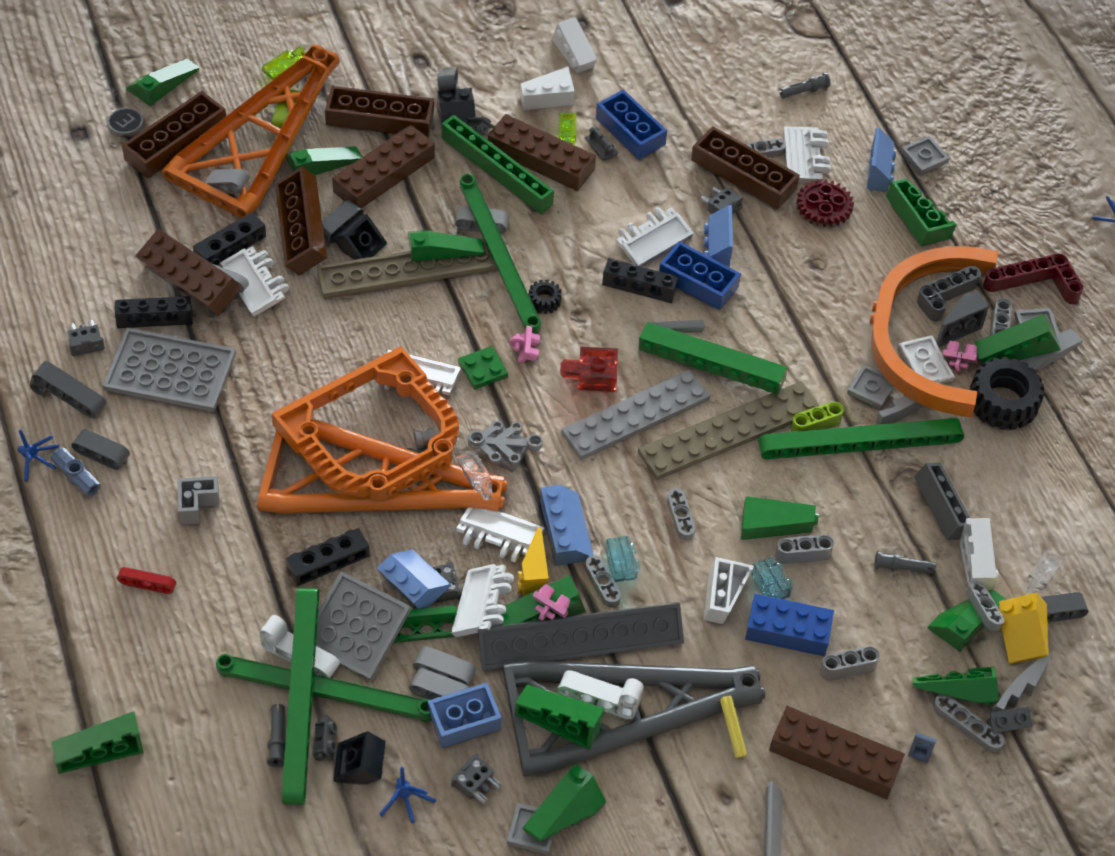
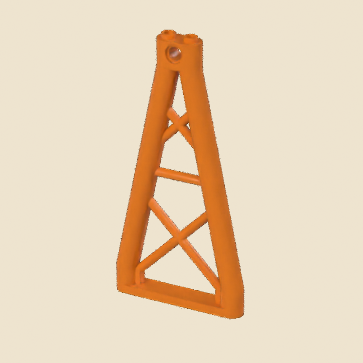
(320, 65)
(415, 499)

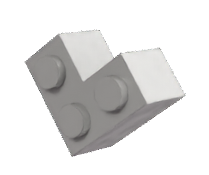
(194, 494)

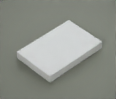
(926, 359)

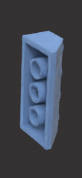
(565, 525)

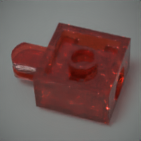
(590, 361)

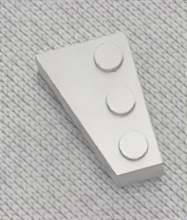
(574, 45)
(548, 91)
(978, 552)
(723, 588)

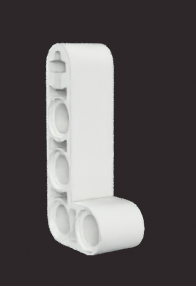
(279, 642)
(616, 700)

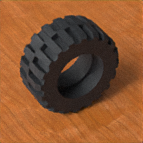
(1009, 375)

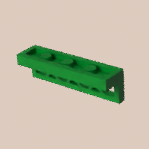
(434, 617)

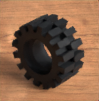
(548, 289)

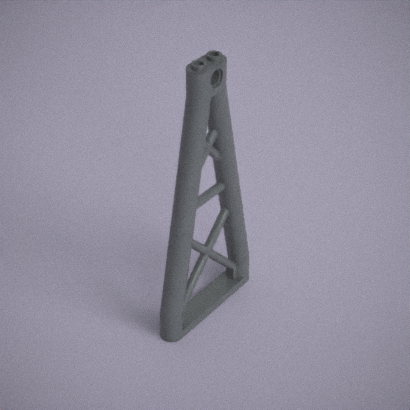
(544, 760)

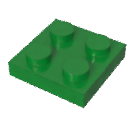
(483, 367)

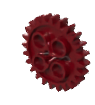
(825, 203)

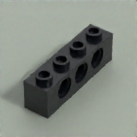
(231, 239)
(640, 280)
(153, 312)
(322, 565)

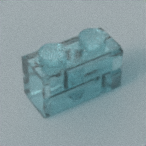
(621, 558)
(770, 578)

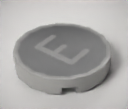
(125, 122)

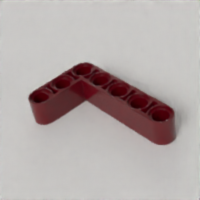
(1035, 270)

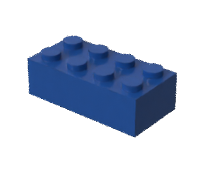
(631, 124)
(701, 275)
(789, 624)

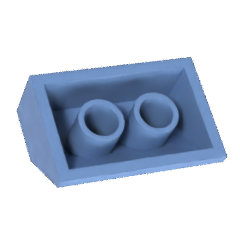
(881, 162)
(719, 235)
(413, 578)
(464, 715)

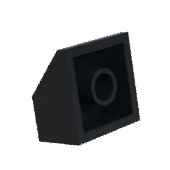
(456, 102)
(360, 238)
(360, 759)

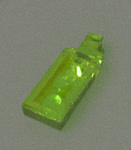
(282, 62)
(567, 127)

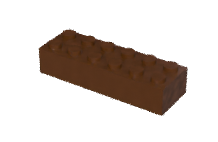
(378, 110)
(172, 133)
(543, 152)
(384, 167)
(745, 167)
(300, 221)
(188, 272)
(836, 752)

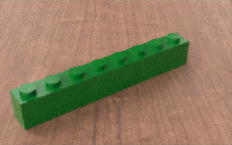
(497, 164)
(712, 358)

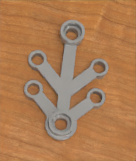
(502, 442)

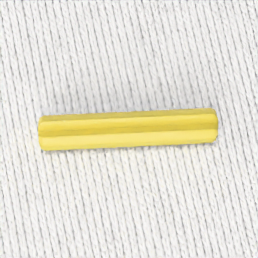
(733, 726)

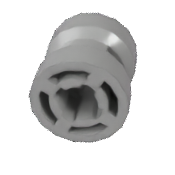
(422, 437)

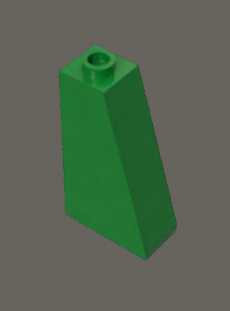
(776, 518)

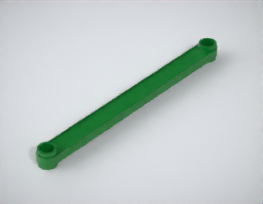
(499, 253)
(326, 687)

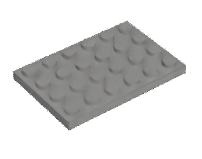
(170, 369)

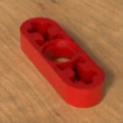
(146, 580)

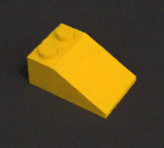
(534, 567)
(1025, 628)

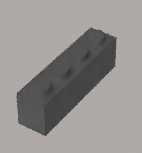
(942, 499)

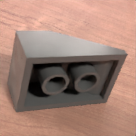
(964, 318)

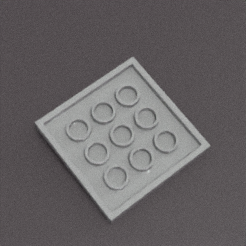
(359, 624)

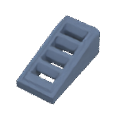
(922, 747)

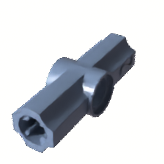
(75, 472)

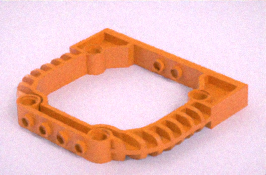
(390, 369)

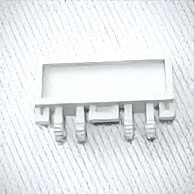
(804, 154)
(654, 237)
(262, 289)
(438, 374)
(497, 528)
(479, 599)

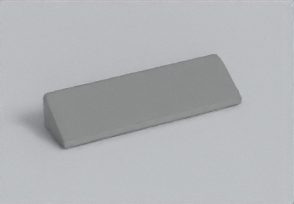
(773, 821)

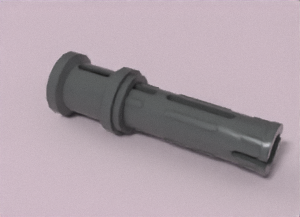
(812, 84)
(896, 562)
(276, 744)

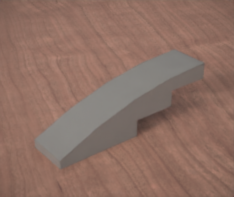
(1067, 340)
(898, 410)
(1024, 683)

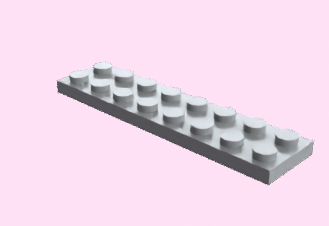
(635, 414)

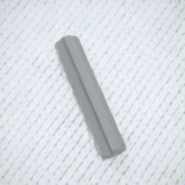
(682, 326)

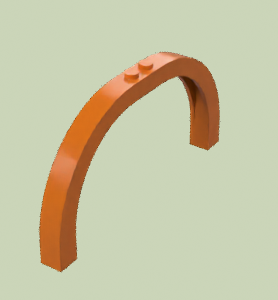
(904, 379)

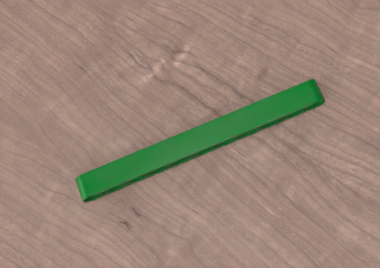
(860, 438)
(300, 697)

